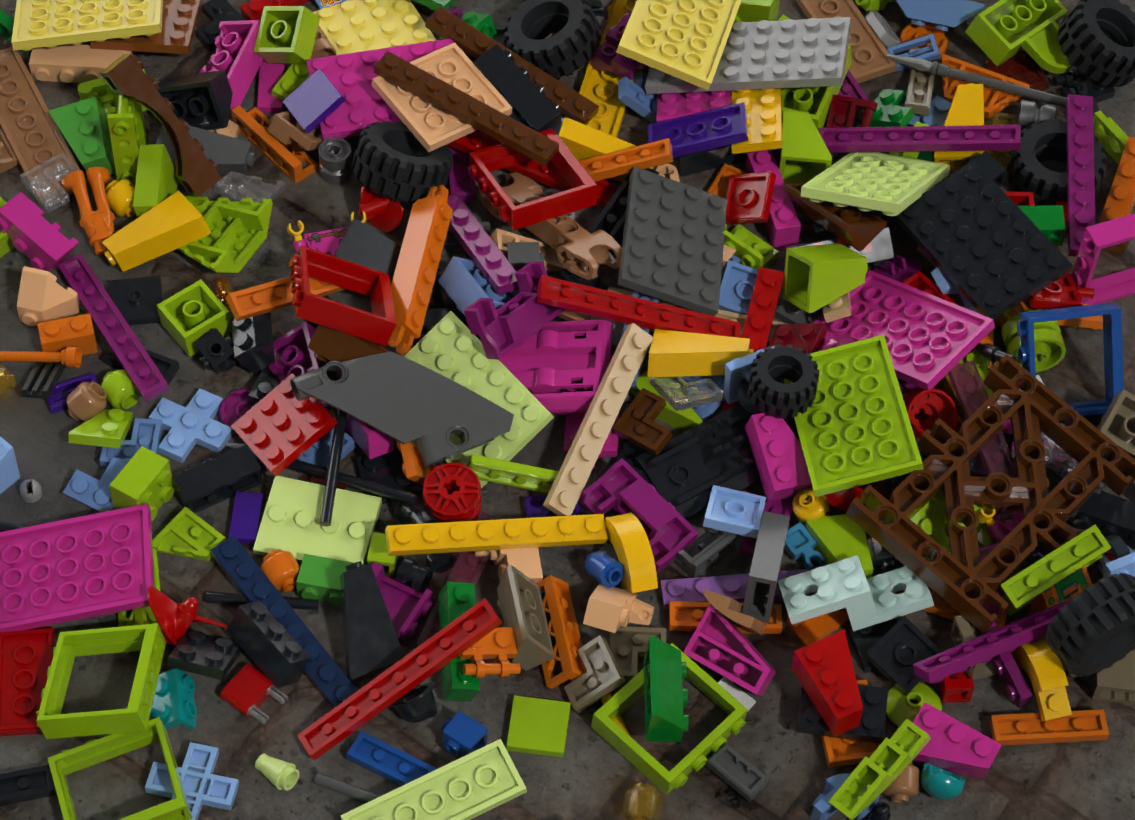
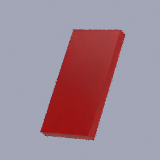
(23, 675)

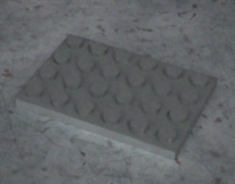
(673, 242)

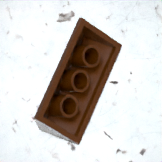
(847, 223)

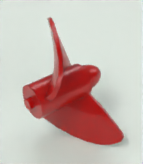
(380, 211)
(175, 617)

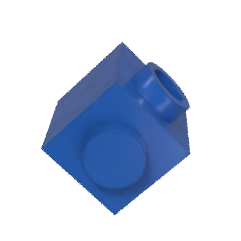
(463, 735)

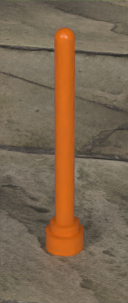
(70, 356)

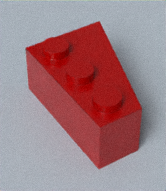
(830, 681)

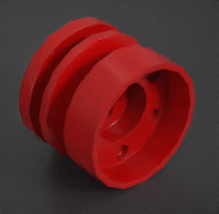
(929, 407)
(464, 502)

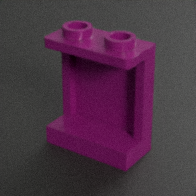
(403, 604)

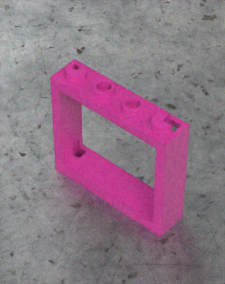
(1094, 239)

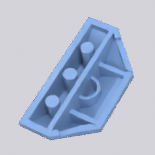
(939, 12)

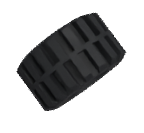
(783, 364)

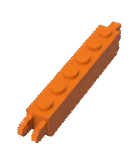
(418, 265)

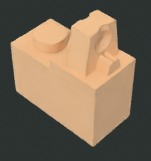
(524, 559)
(615, 608)

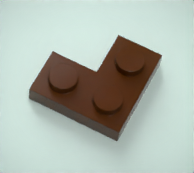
(638, 423)

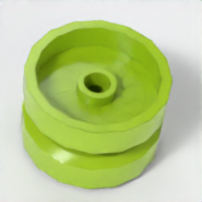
(1047, 342)

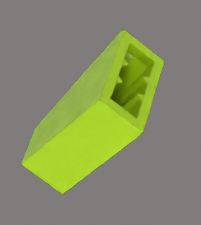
(154, 178)
(840, 539)

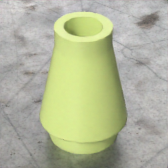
(278, 772)

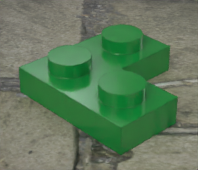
(889, 110)

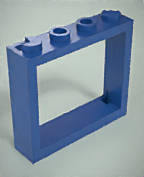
(1111, 340)

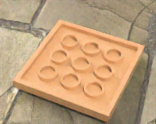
(427, 122)

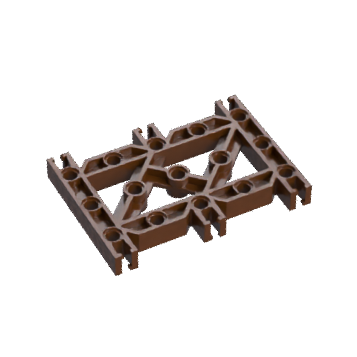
(960, 570)

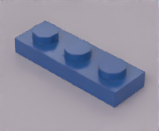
(386, 760)

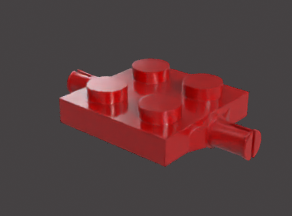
(1060, 294)

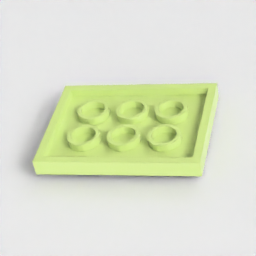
(294, 525)

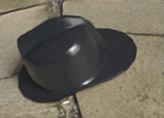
(417, 704)

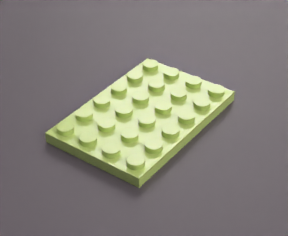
(875, 182)
(461, 357)

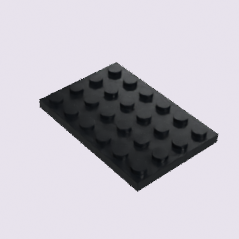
(983, 242)

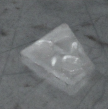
(240, 186)

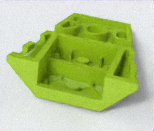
(235, 229)

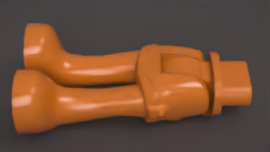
(99, 223)

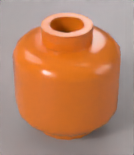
(281, 569)

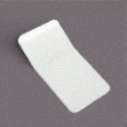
(737, 693)

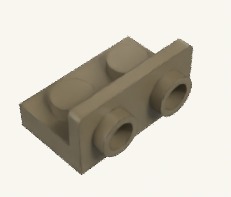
(962, 632)

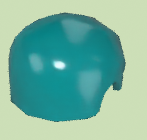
(940, 782)

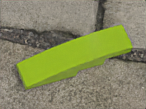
(879, 770)

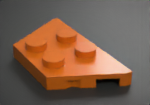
(994, 99)

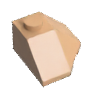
(43, 298)

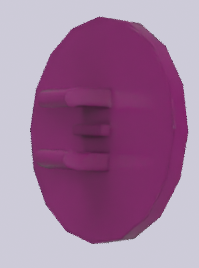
(899, 268)

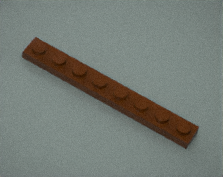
(477, 43)
(466, 108)

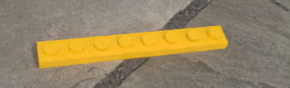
(495, 534)

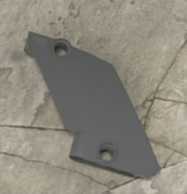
(407, 403)

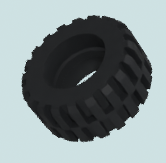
(1100, 41)
(563, 51)
(1043, 143)
(397, 164)
(1095, 626)

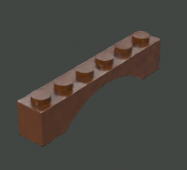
(192, 166)

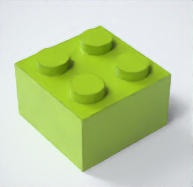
(286, 34)
(193, 315)
(143, 481)

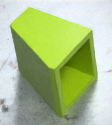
(803, 149)
(821, 274)

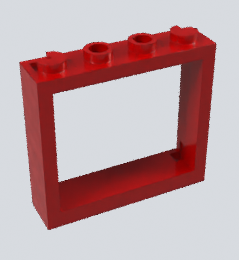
(500, 156)
(369, 326)

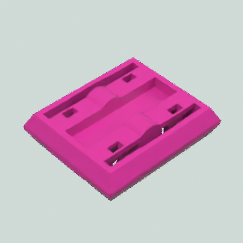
(560, 358)

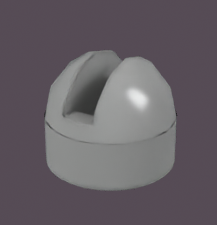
(36, 488)

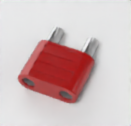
(249, 691)

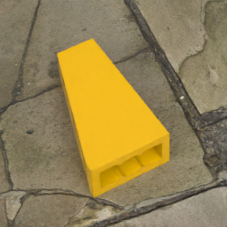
(965, 110)
(588, 142)
(156, 232)
(693, 353)

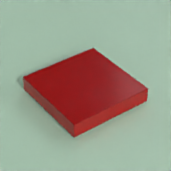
(749, 197)

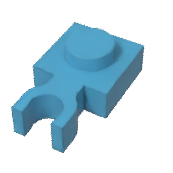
(801, 544)

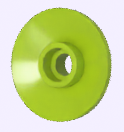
(900, 708)

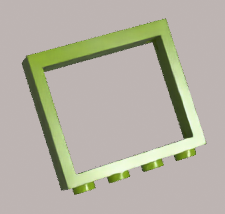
(70, 644)
(114, 745)
(666, 781)

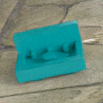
(175, 700)

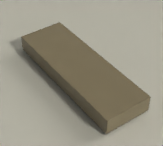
(919, 91)

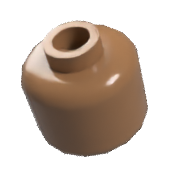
(86, 401)
(904, 786)

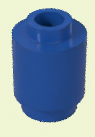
(604, 569)

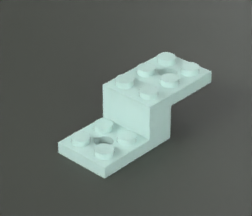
(846, 587)

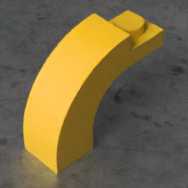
(633, 552)
(1046, 678)

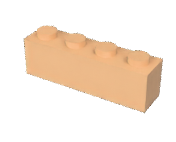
(71, 63)

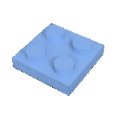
(734, 511)

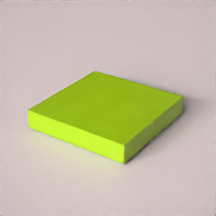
(538, 726)

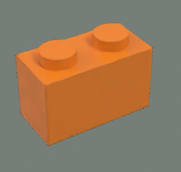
(66, 332)

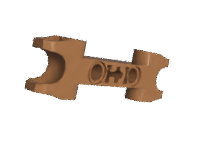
(574, 245)

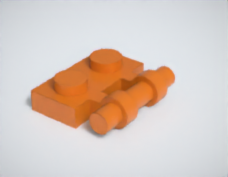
(496, 645)

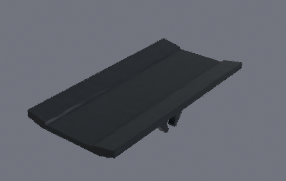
(705, 457)

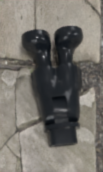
(419, 515)

